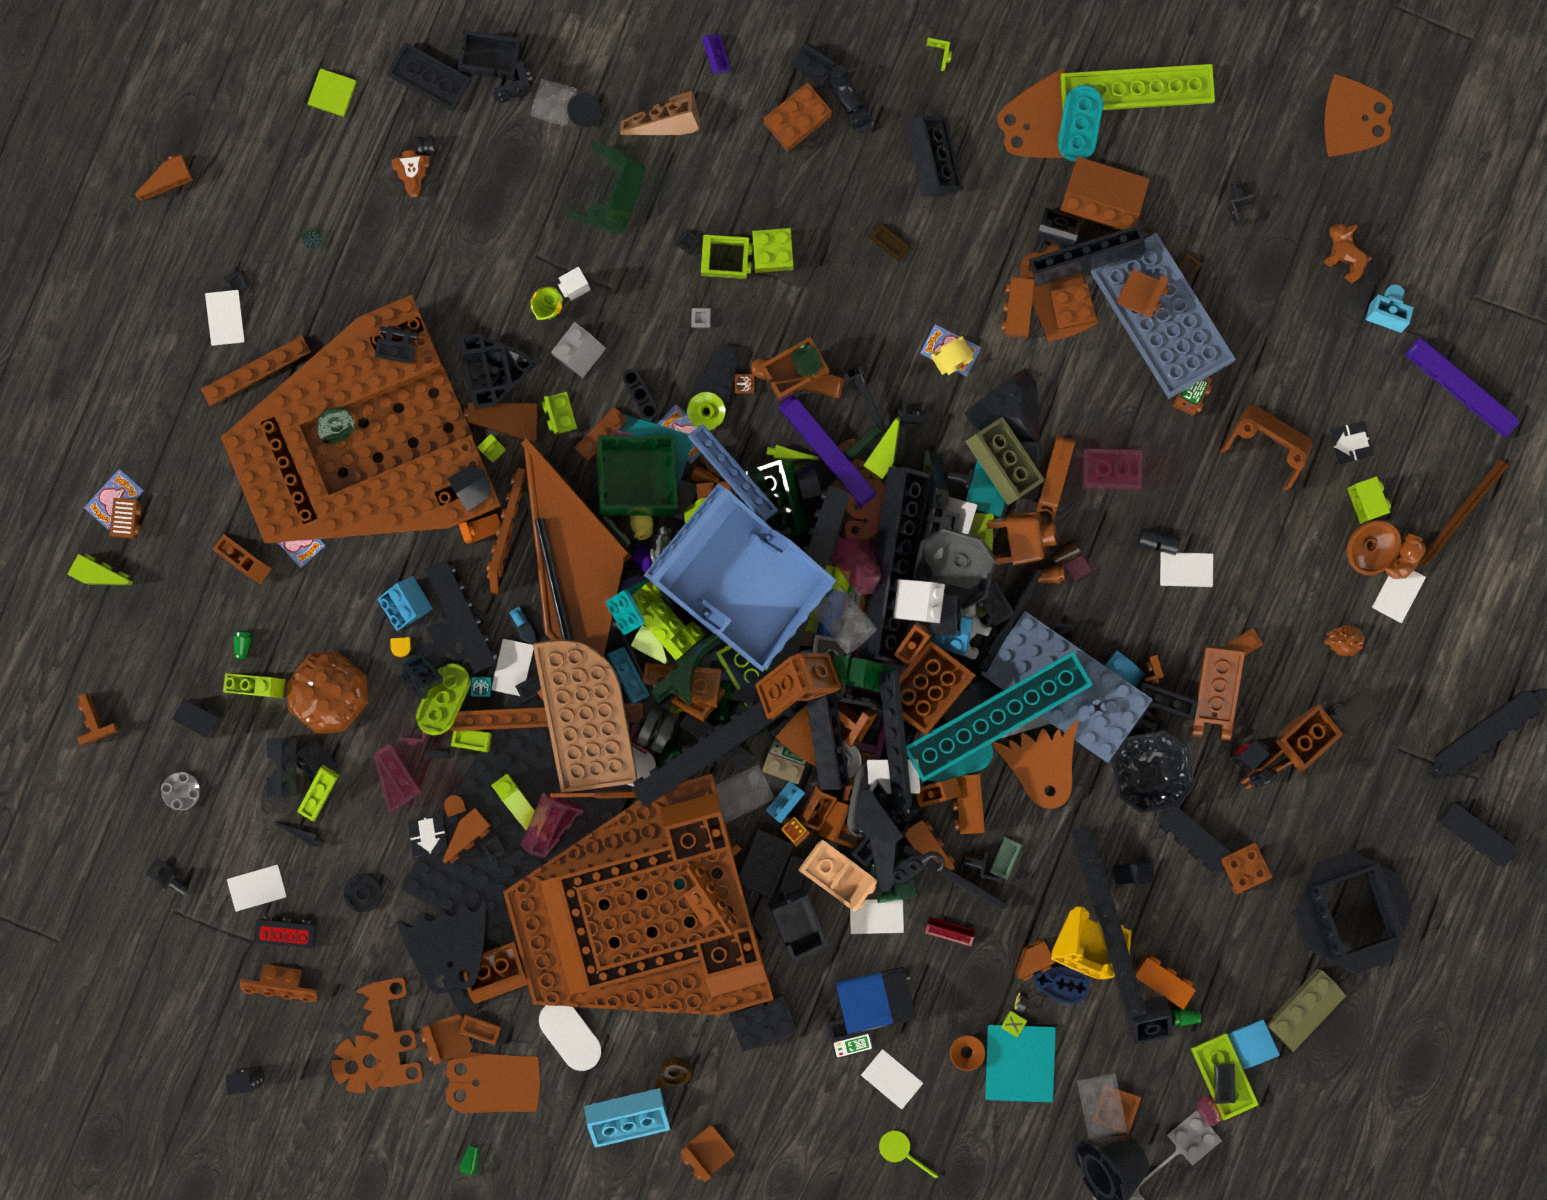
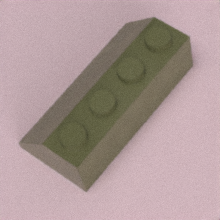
(1005, 461)
(1305, 1009)

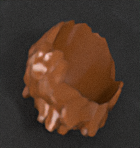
(1346, 640)

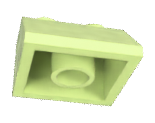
(650, 645)

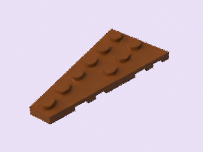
(504, 532)

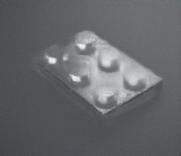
(844, 620)
(743, 793)
(1101, 1106)

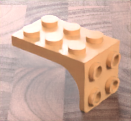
(838, 875)

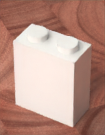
(918, 601)

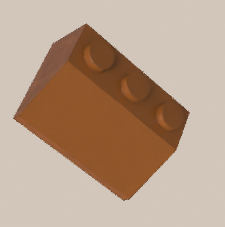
(969, 805)
(498, 973)

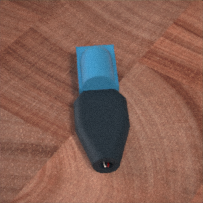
(525, 628)

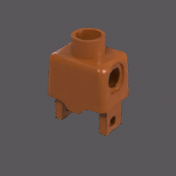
(1026, 537)

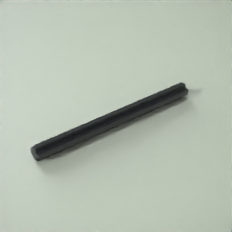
(553, 579)

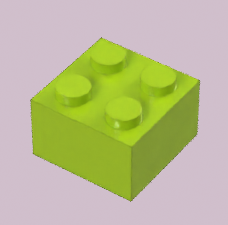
(772, 250)
(1369, 499)

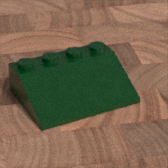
(781, 487)

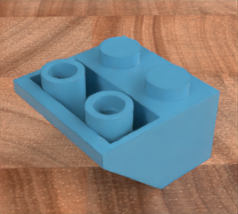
(404, 603)

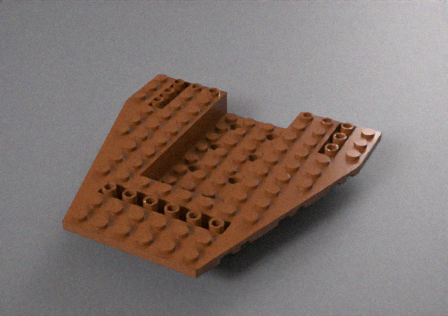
(294, 474)
(683, 968)

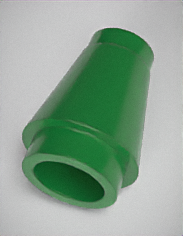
(241, 643)
(1185, 1017)
(469, 1163)

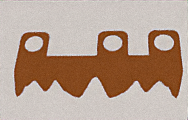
(388, 1043)

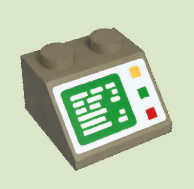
(783, 763)

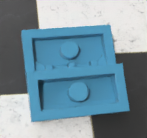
(1253, 1044)

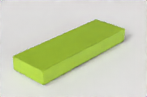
(318, 793)

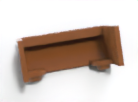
(1256, 419)

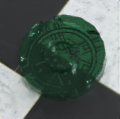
(335, 424)

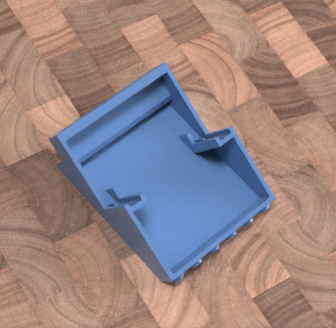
(740, 577)

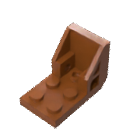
(797, 679)

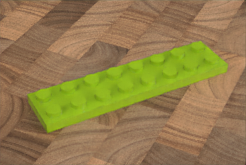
(1146, 86)

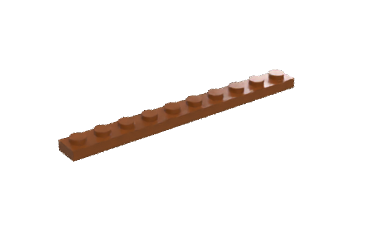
(520, 718)

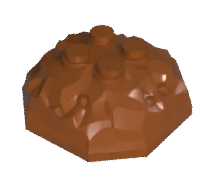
(327, 692)

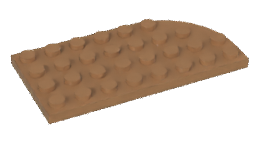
(584, 716)

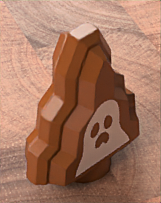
(411, 170)

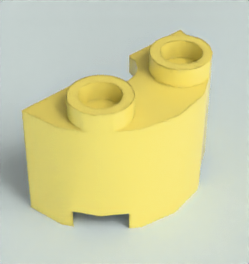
(952, 355)

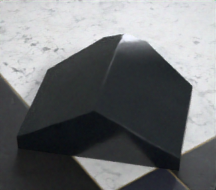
(471, 486)

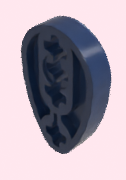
(1063, 995)

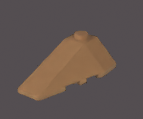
(672, 118)

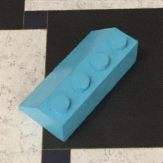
(626, 1117)

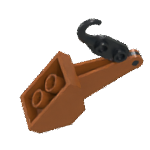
(1301, 741)

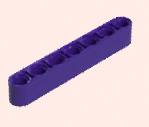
(1462, 387)
(827, 450)

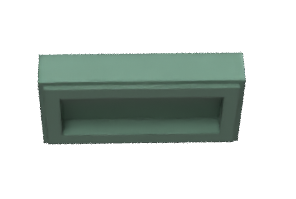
(1005, 858)

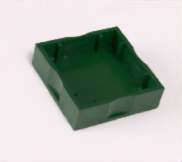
(636, 475)

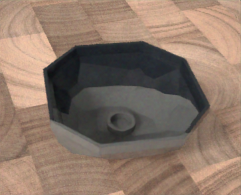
(958, 562)

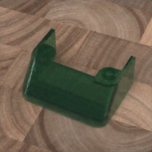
(617, 212)

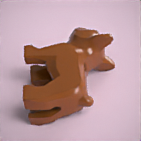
(1346, 251)

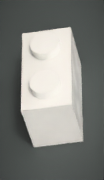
(573, 284)

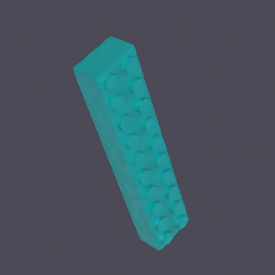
(998, 716)

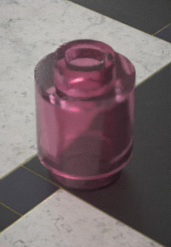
(1208, 1111)

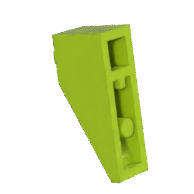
(885, 452)
(514, 800)

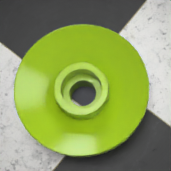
(702, 401)

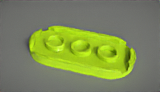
(444, 701)

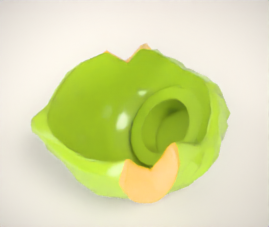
(546, 303)

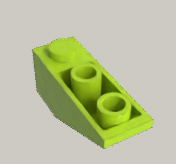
(92, 573)
(254, 685)

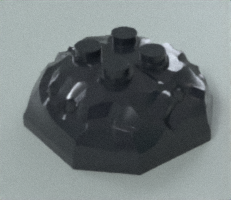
(1153, 772)

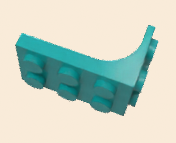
(625, 610)

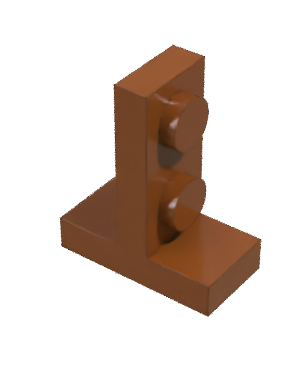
(93, 722)
(858, 724)

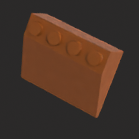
(1104, 194)
(931, 687)

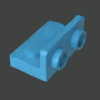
(785, 802)

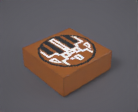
(744, 384)

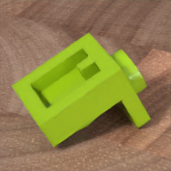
(491, 448)

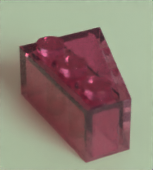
(857, 563)

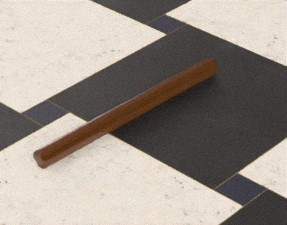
(1463, 512)

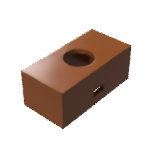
(815, 818)

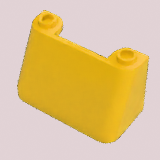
(1082, 946)

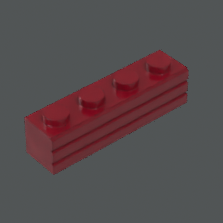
(950, 931)

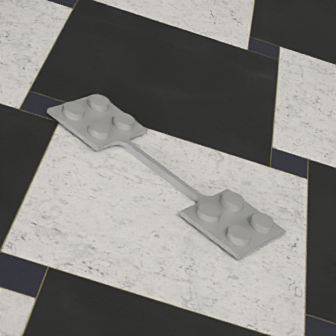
(1191, 1139)

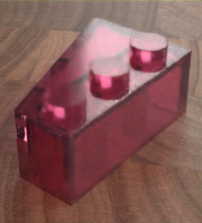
(396, 778)
(548, 824)

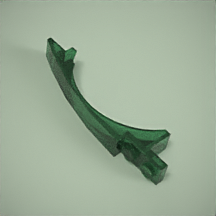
(680, 679)

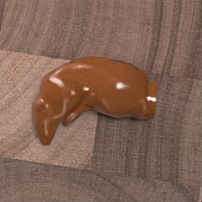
(1411, 554)

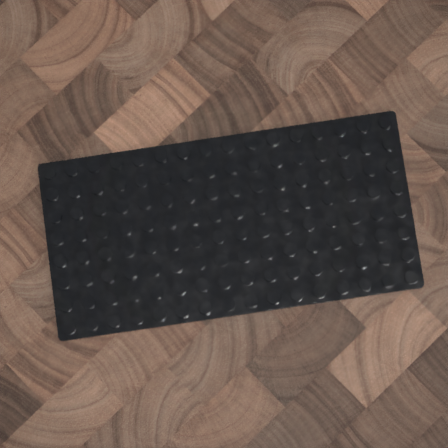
(531, 763)

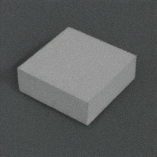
(701, 318)

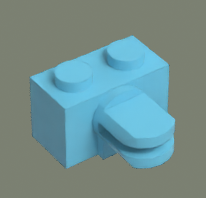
(1390, 310)

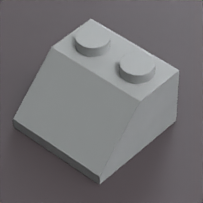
(578, 350)

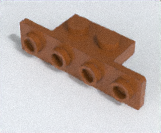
(707, 901)
(279, 982)

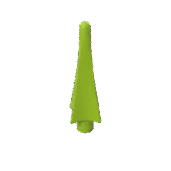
(784, 453)

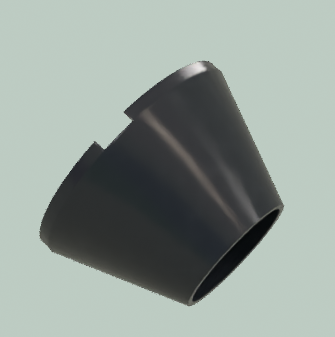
(1111, 1166)

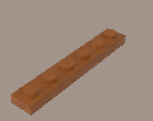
(256, 371)

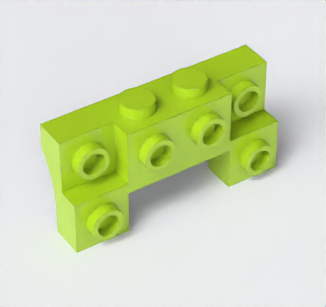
(664, 623)

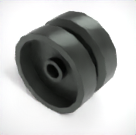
(657, 728)

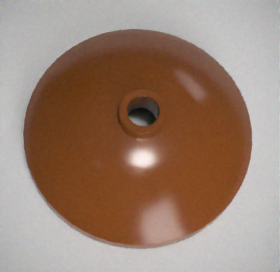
(1379, 553)

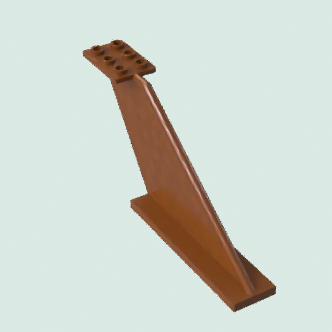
(584, 553)

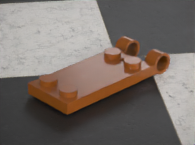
(1218, 690)

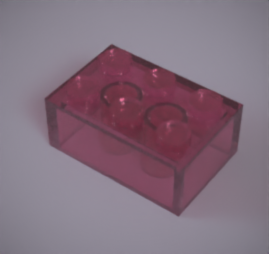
(1111, 469)

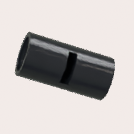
(1158, 541)

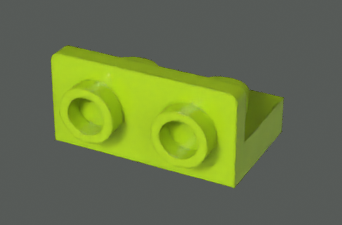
(560, 413)

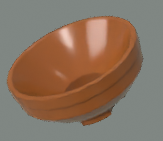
(972, 1062)

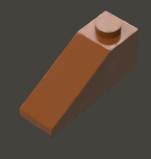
(166, 177)
(242, 559)

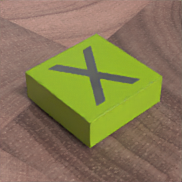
(1013, 1024)

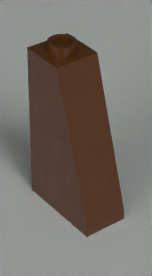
(510, 419)

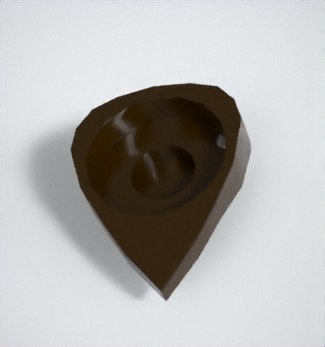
(673, 1073)

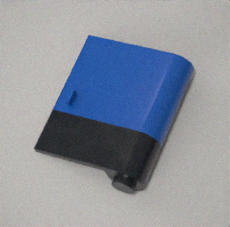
(876, 1000)

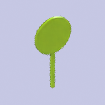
(895, 1147)

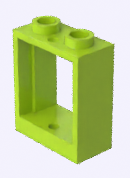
(727, 240)

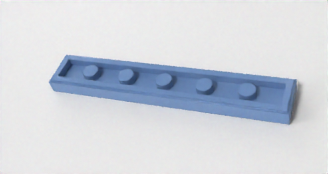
(732, 473)

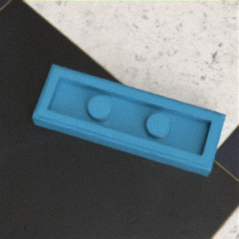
(628, 675)

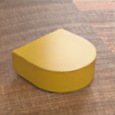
(400, 646)

